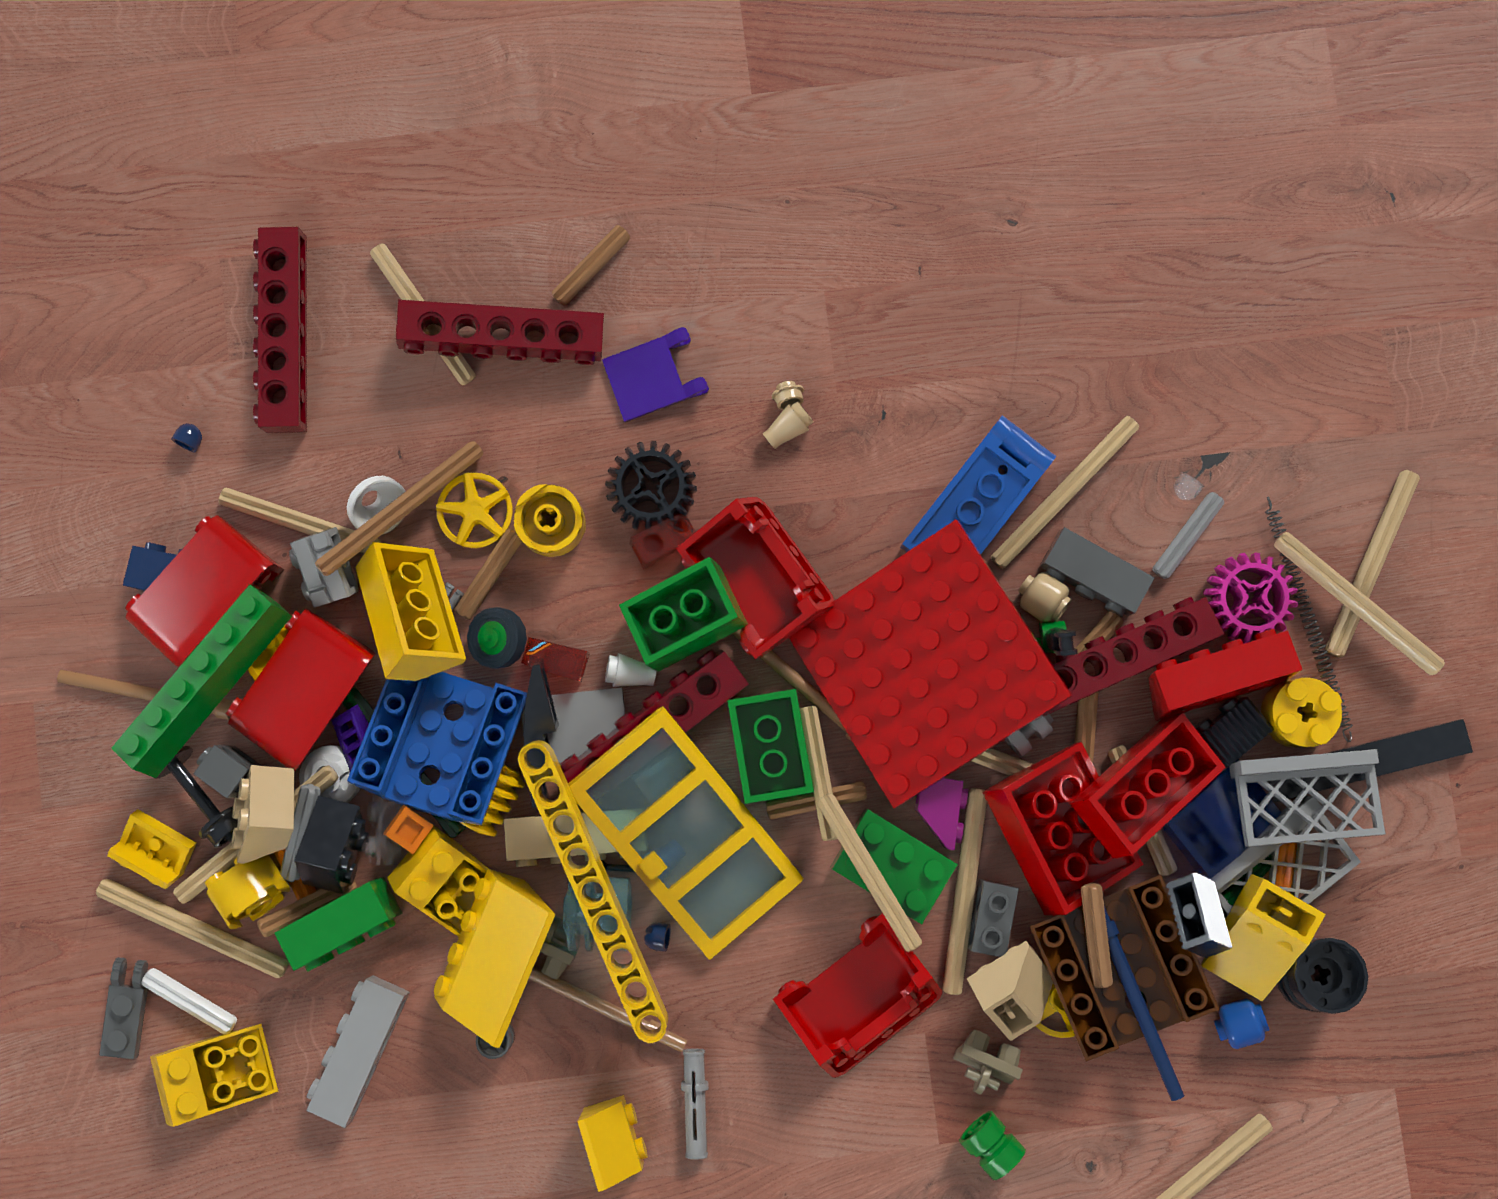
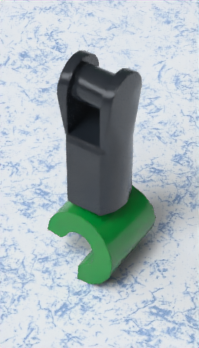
(1056, 638)

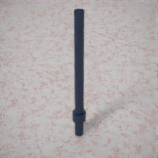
(1141, 1012)

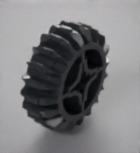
(663, 477)

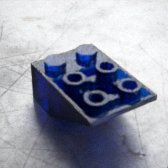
(1211, 825)

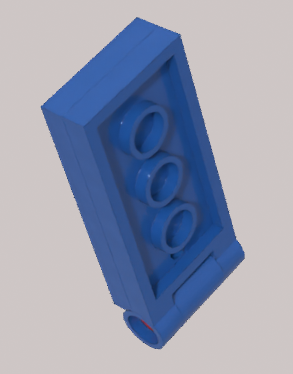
(979, 493)

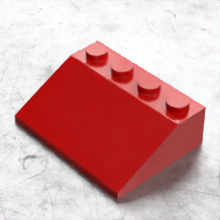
(1048, 834)

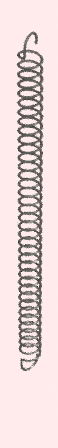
(1304, 621)

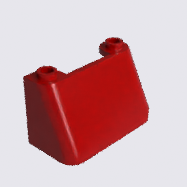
(764, 570)
(199, 588)
(300, 688)
(859, 999)

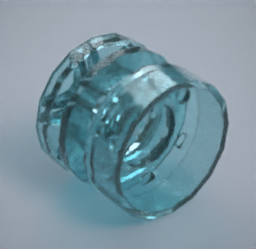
(574, 920)

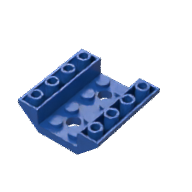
(413, 735)

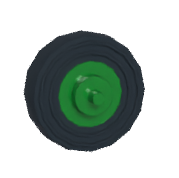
(496, 638)

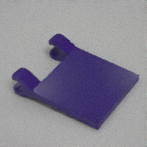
(647, 376)

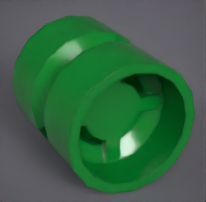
(996, 1150)

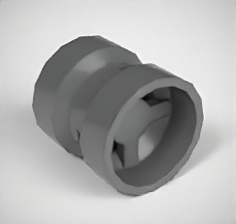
(491, 1052)

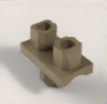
(558, 955)
(1001, 1067)

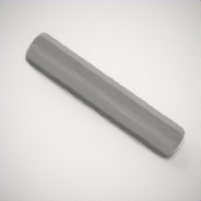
(1188, 535)
(305, 804)

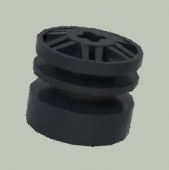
(1337, 986)

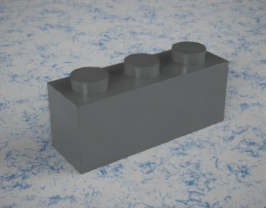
(1096, 573)

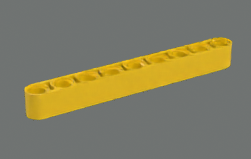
(594, 908)

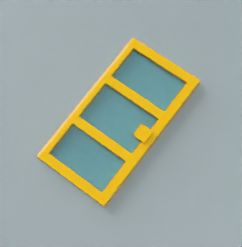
(684, 832)

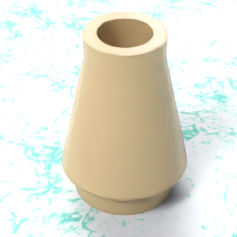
(788, 425)

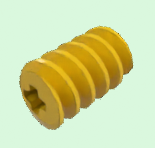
(503, 790)

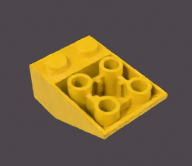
(439, 879)
(1266, 937)
(213, 1074)

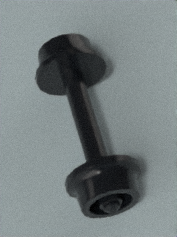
(220, 824)

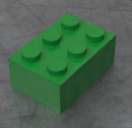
(683, 614)
(770, 746)
(908, 865)
(339, 925)

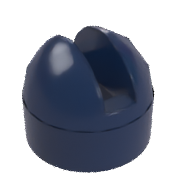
(187, 437)
(658, 936)

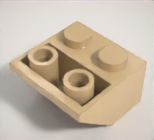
(263, 812)
(1013, 990)

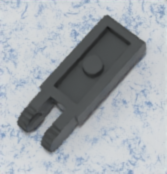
(124, 1011)

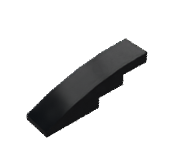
(539, 717)

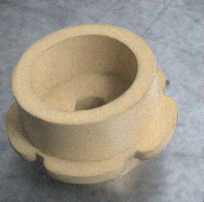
(787, 393)

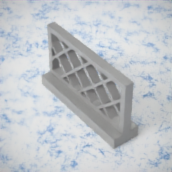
(1313, 767)
(1257, 854)

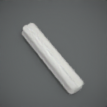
(189, 1001)

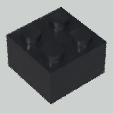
(331, 845)

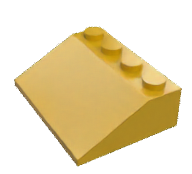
(493, 955)

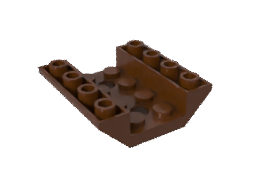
(1163, 970)

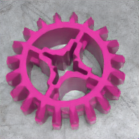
(1239, 589)

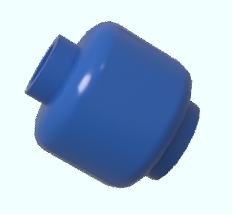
(1241, 1023)

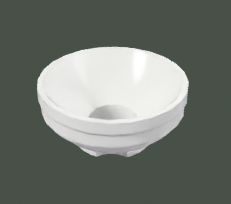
(387, 492)
(334, 757)

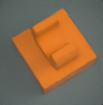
(408, 829)

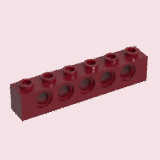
(485, 319)
(291, 413)
(1198, 628)
(726, 683)

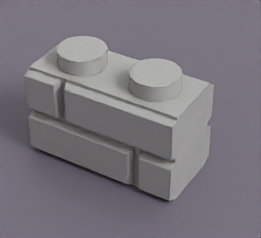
(316, 586)

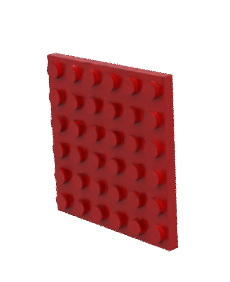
(928, 664)

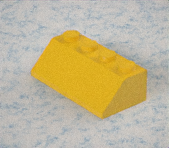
(409, 611)

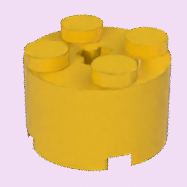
(530, 520)
(1321, 710)
(246, 890)

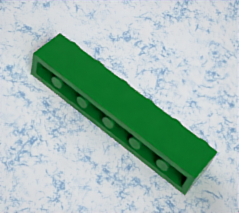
(201, 682)

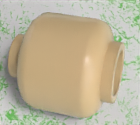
(1044, 597)

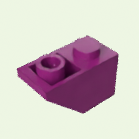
(940, 810)

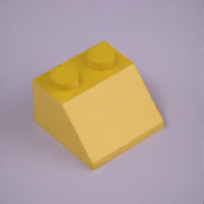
(612, 1141)

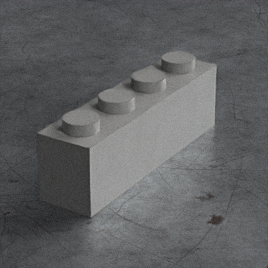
(357, 1050)

